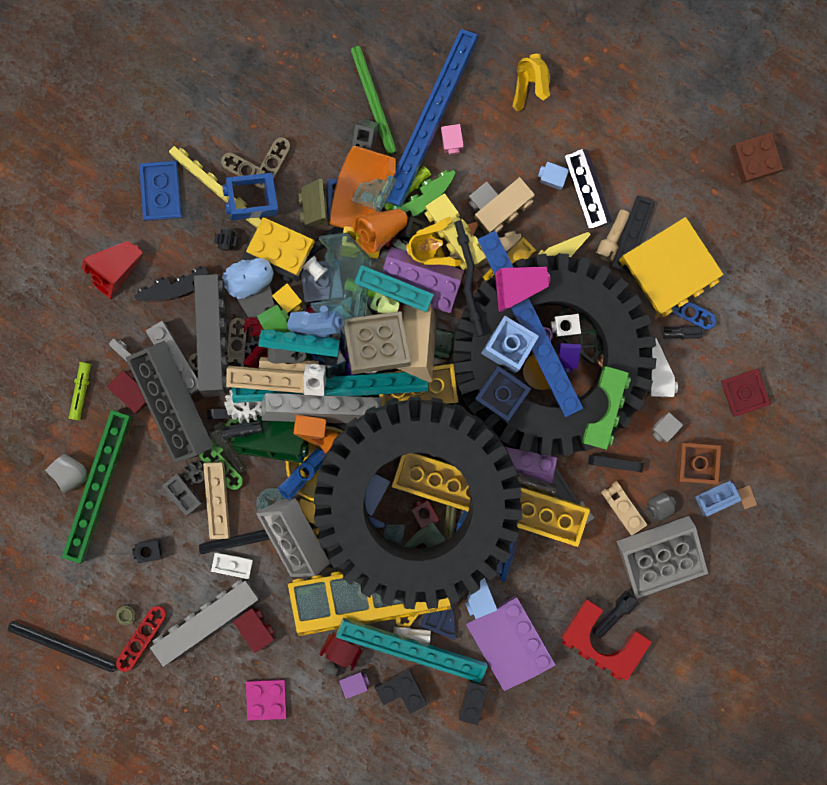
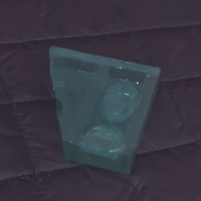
(374, 193)

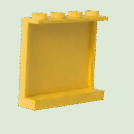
(672, 267)

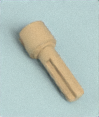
(608, 247)

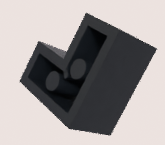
(404, 686)

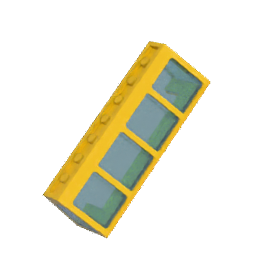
(325, 601)

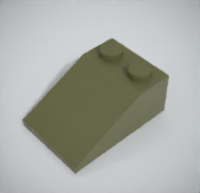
(314, 204)

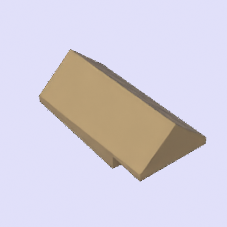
(420, 337)

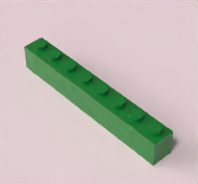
(97, 486)

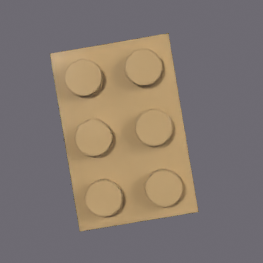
(504, 207)

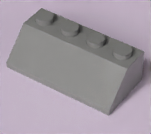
(293, 538)

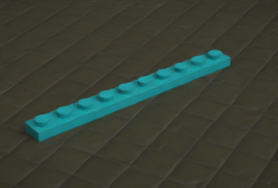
(348, 386)

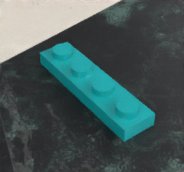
(393, 288)
(299, 343)

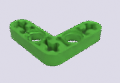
(217, 450)

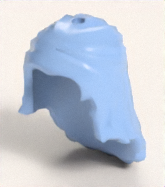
(247, 277)

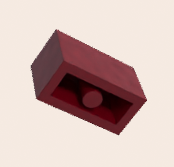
(128, 391)
(255, 629)

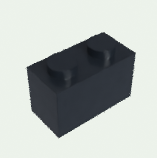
(473, 702)

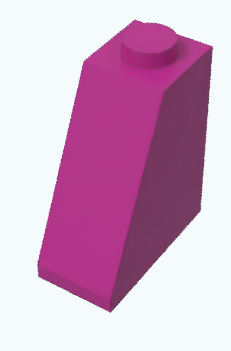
(519, 284)

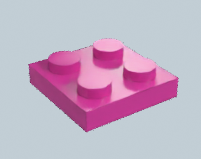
(266, 699)

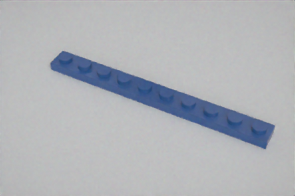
(432, 115)
(528, 318)

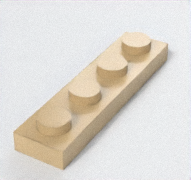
(265, 379)
(216, 500)

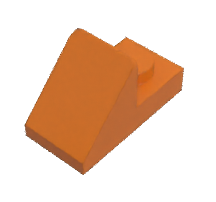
(310, 429)

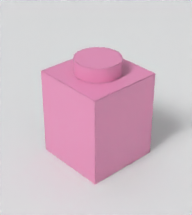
(452, 139)

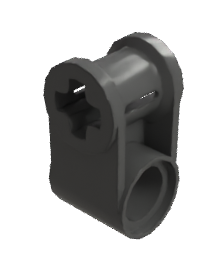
(284, 356)

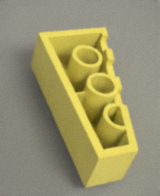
(443, 208)

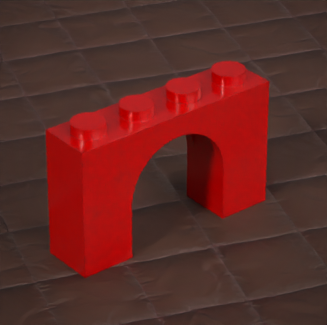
(622, 661)

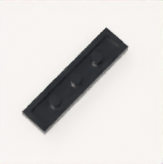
(633, 230)

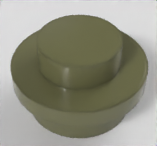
(125, 615)

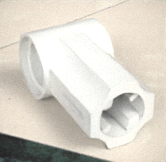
(415, 634)

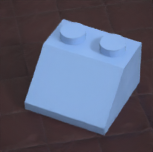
(510, 344)
(481, 602)

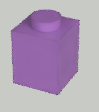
(354, 684)

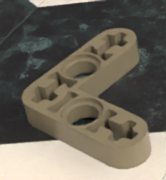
(256, 170)
(231, 354)

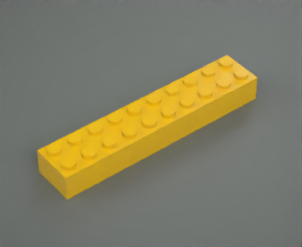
(445, 484)

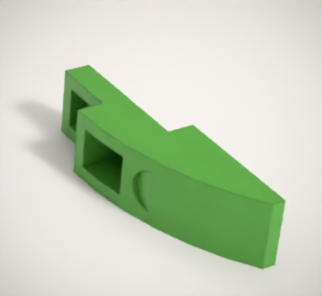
(430, 191)

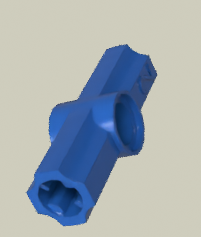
(295, 480)

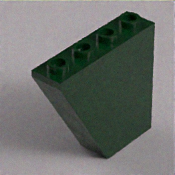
(274, 443)

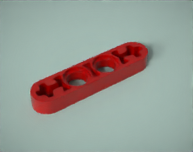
(141, 638)

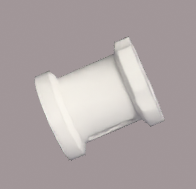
(315, 268)

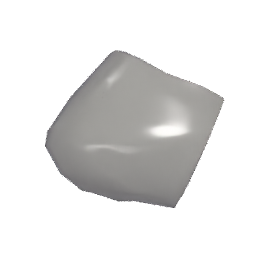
(67, 473)

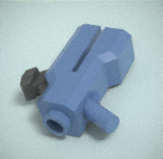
(317, 324)

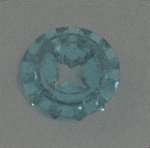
(271, 494)

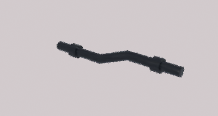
(475, 315)

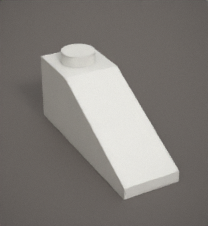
(662, 377)

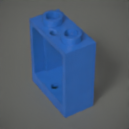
(254, 212)

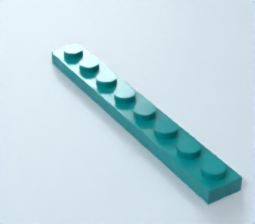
(411, 650)

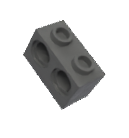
(182, 494)

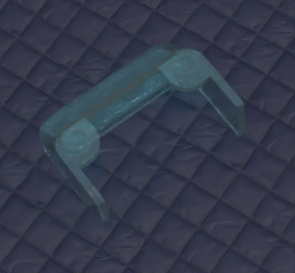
(345, 260)

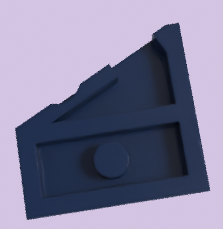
(440, 622)

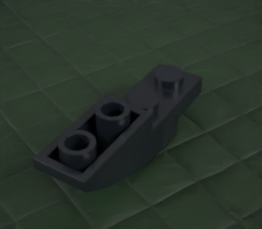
(166, 291)

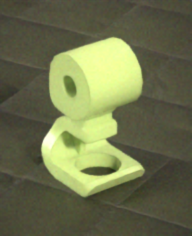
(385, 305)

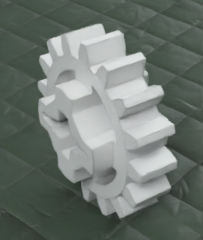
(241, 411)

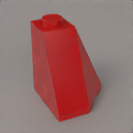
(112, 266)

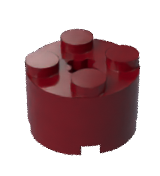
(341, 651)

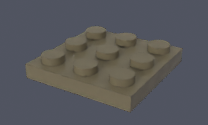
(376, 342)

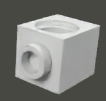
(574, 325)
(314, 379)

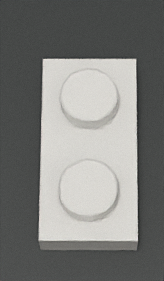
(232, 565)

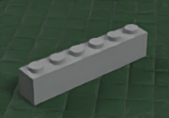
(331, 408)
(205, 622)

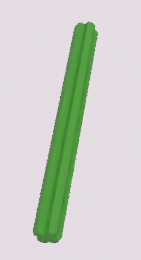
(373, 100)

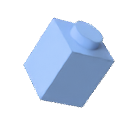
(553, 175)

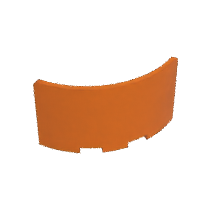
(359, 167)

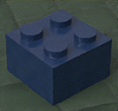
(502, 393)

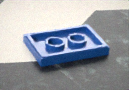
(160, 190)

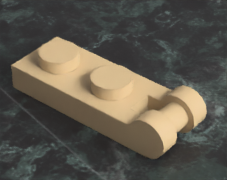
(624, 509)

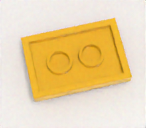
(280, 246)

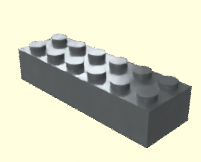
(210, 335)
(169, 402)

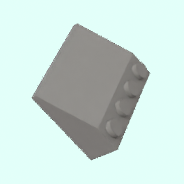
(662, 557)

